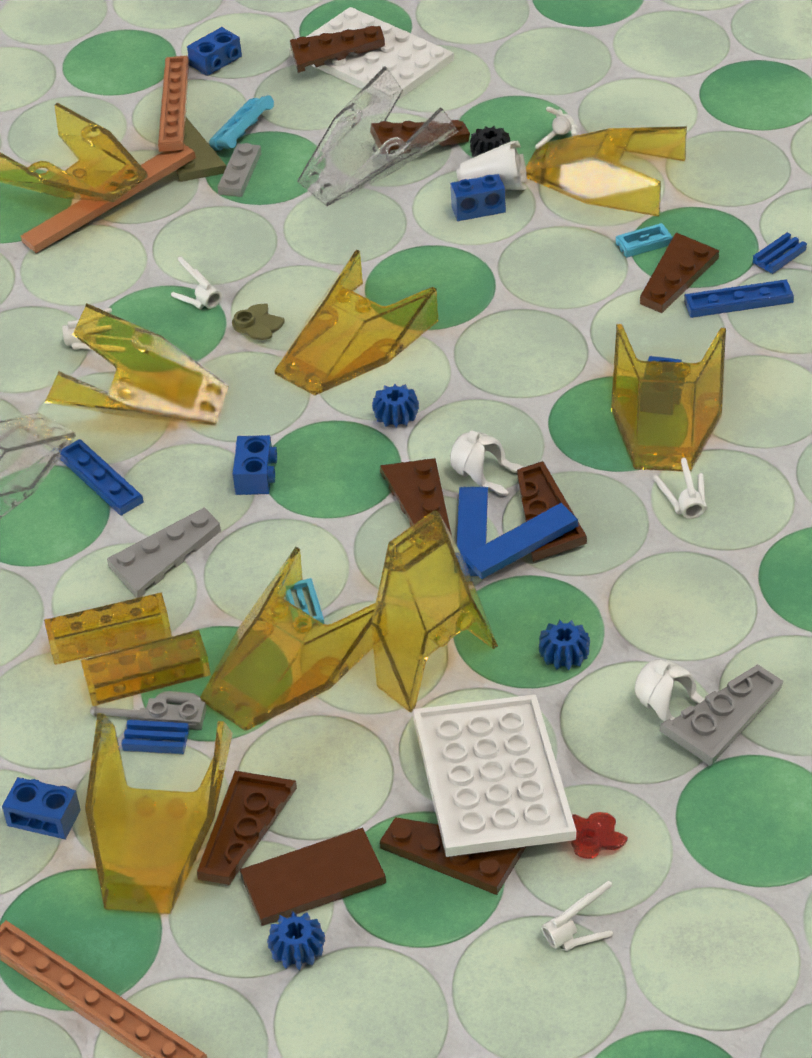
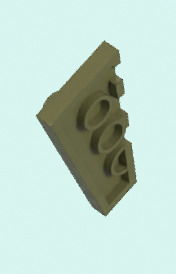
(206, 162)

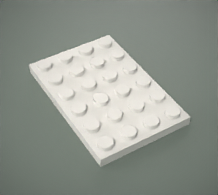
(404, 54)
(493, 775)

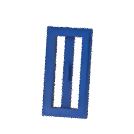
(776, 250)
(156, 732)

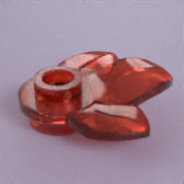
(596, 834)

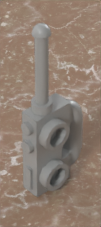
(163, 709)

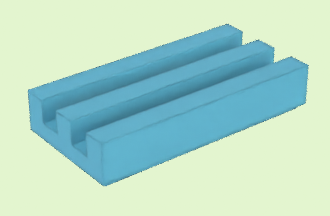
(644, 240)
(309, 584)

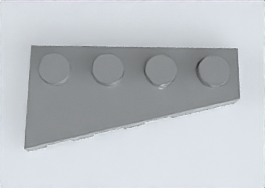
(153, 556)
(723, 715)

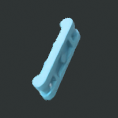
(239, 122)

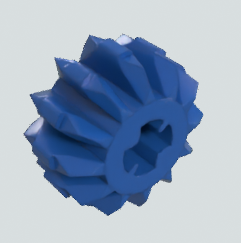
(395, 405)
(564, 644)
(296, 940)

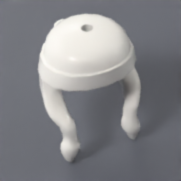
(468, 458)
(656, 685)

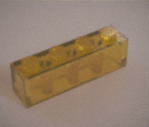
(107, 628)
(145, 667)

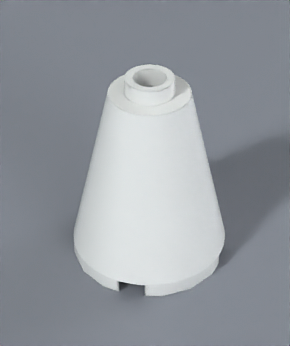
(500, 160)

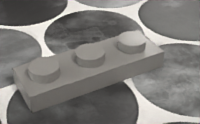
(239, 170)

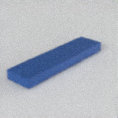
(738, 298)
(101, 477)
(472, 520)
(521, 540)

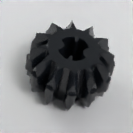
(487, 139)

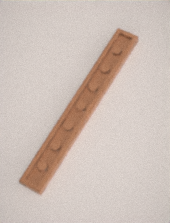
(174, 104)
(87, 210)
(90, 997)

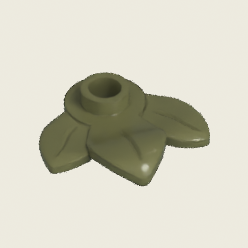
(257, 322)

